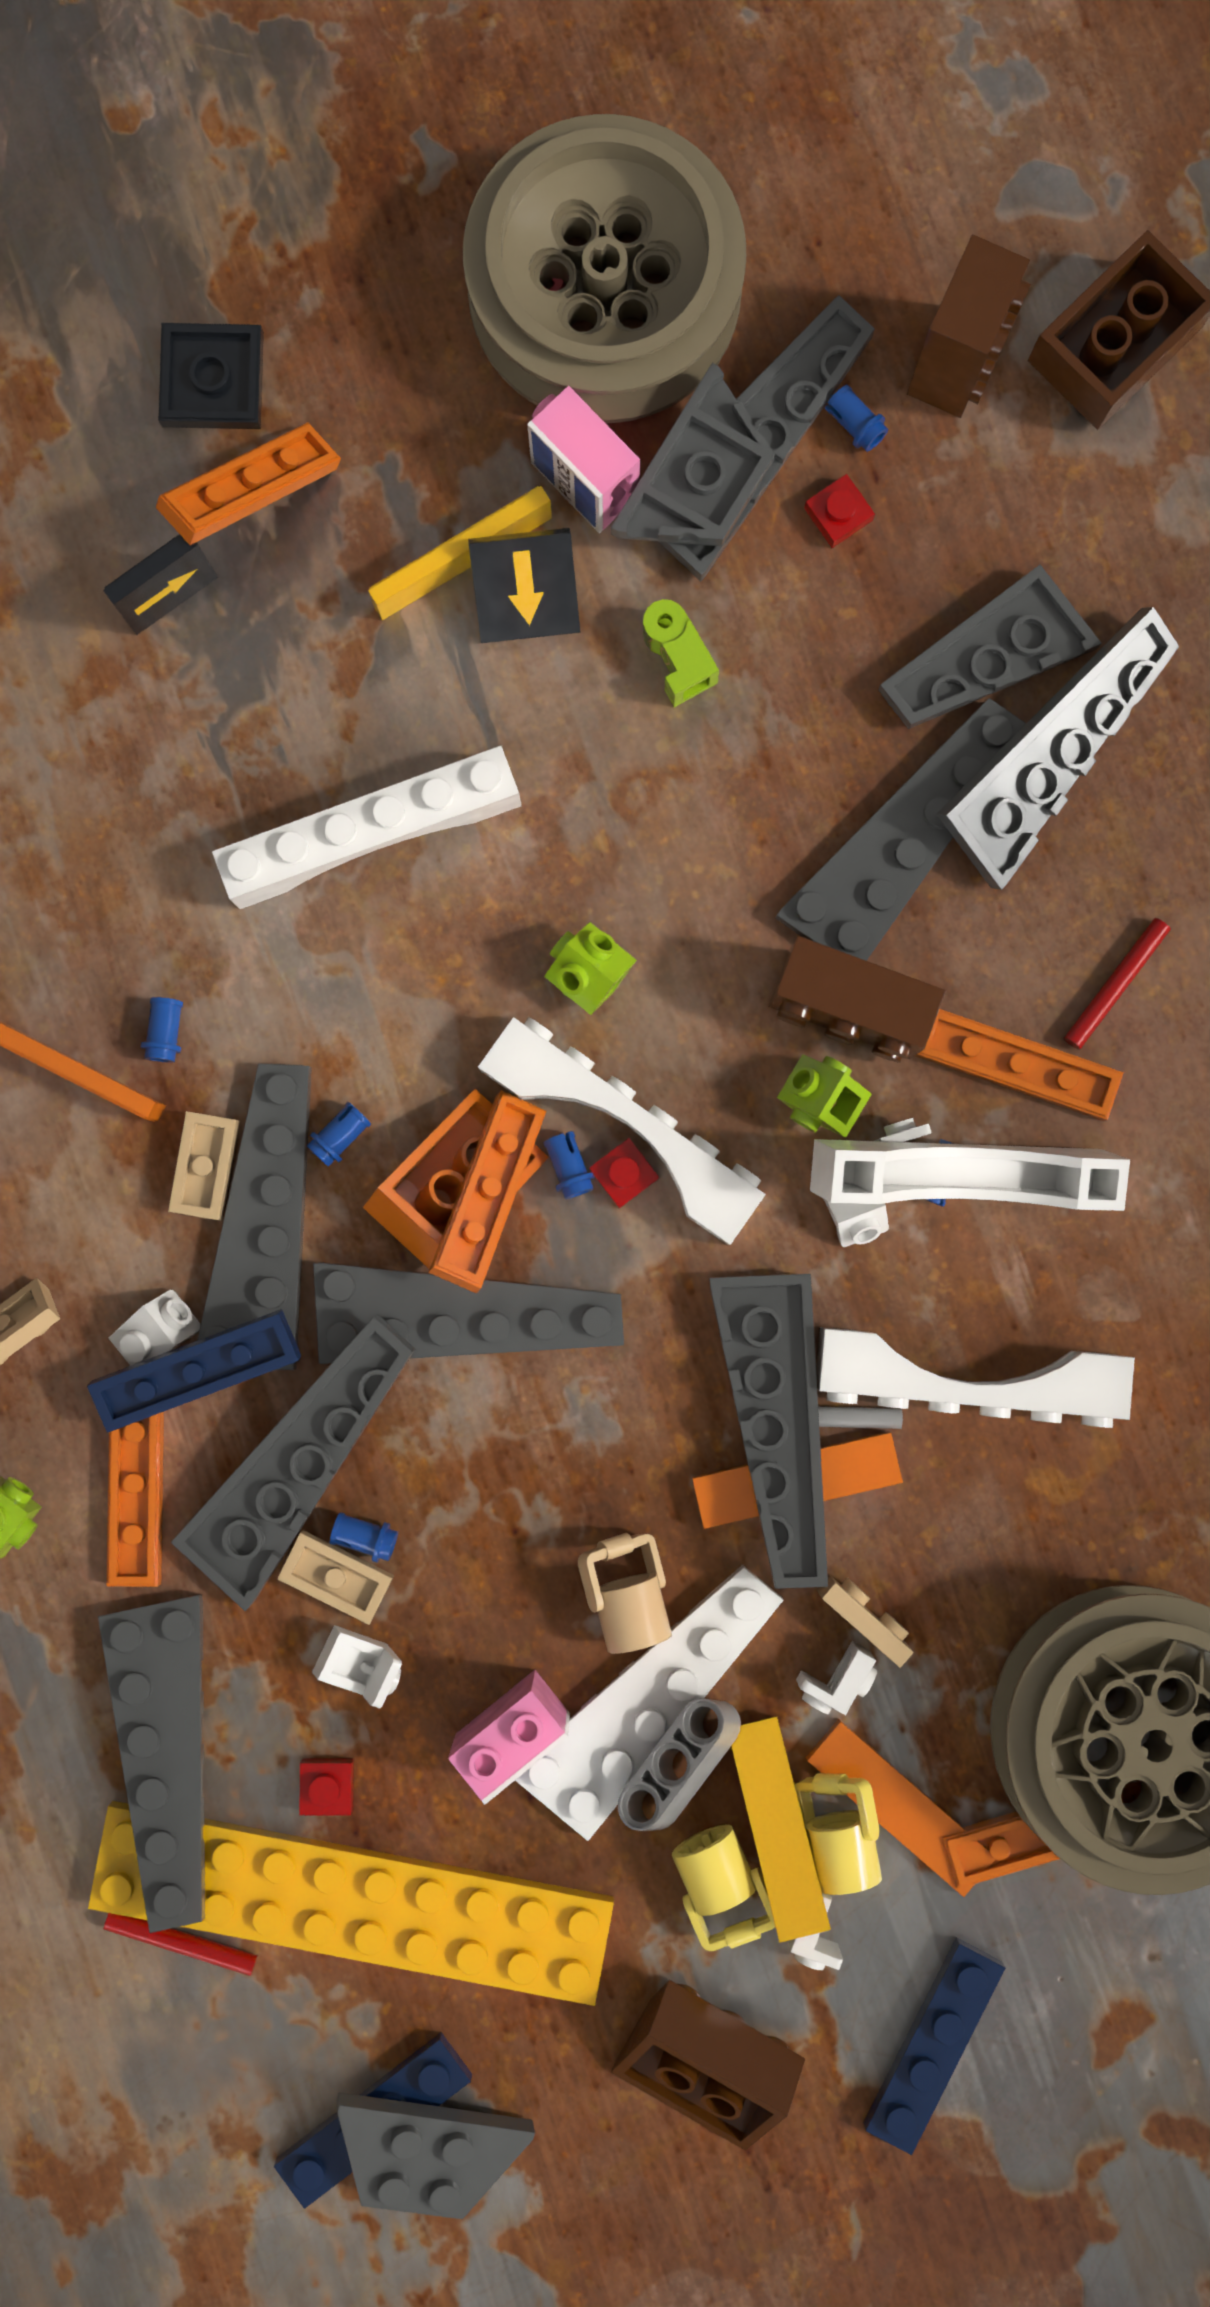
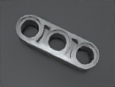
(657, 1773)

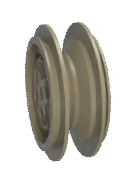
(594, 183)
(1054, 1707)

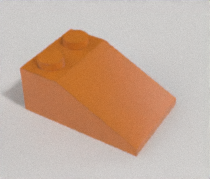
(424, 1187)

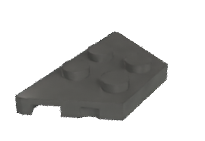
(699, 473)
(427, 2154)

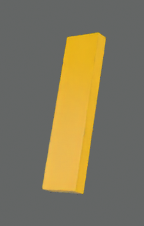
(454, 556)
(779, 1831)

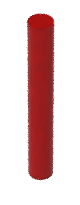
(1117, 983)
(183, 1944)

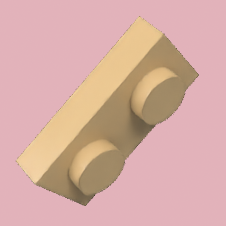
(204, 1166)
(25, 1317)
(335, 1577)
(883, 1632)

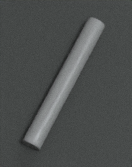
(860, 1417)

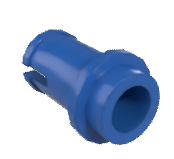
(857, 418)
(163, 1030)
(338, 1134)
(569, 1165)
(364, 1537)

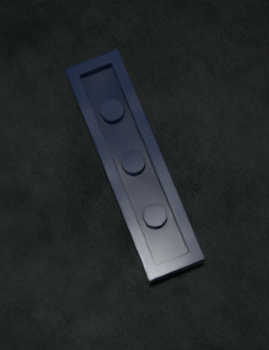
(194, 1370)
(934, 2046)
(322, 2157)

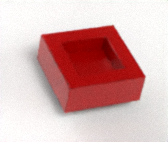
(839, 510)
(624, 1173)
(326, 1786)

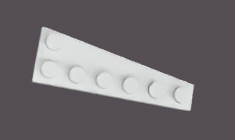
(633, 1713)

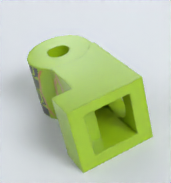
(676, 640)

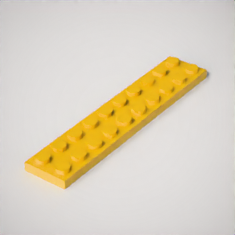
(378, 1908)

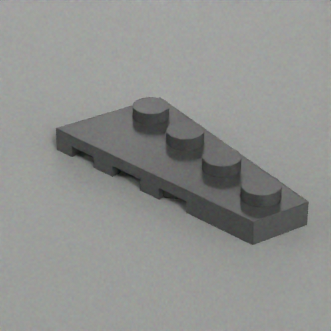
(1000, 645)

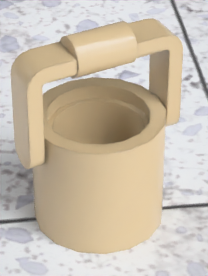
(629, 1607)

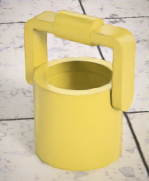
(842, 1840)
(718, 1880)

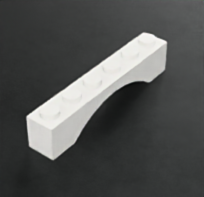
(418, 806)
(536, 1069)
(909, 1171)
(1075, 1384)

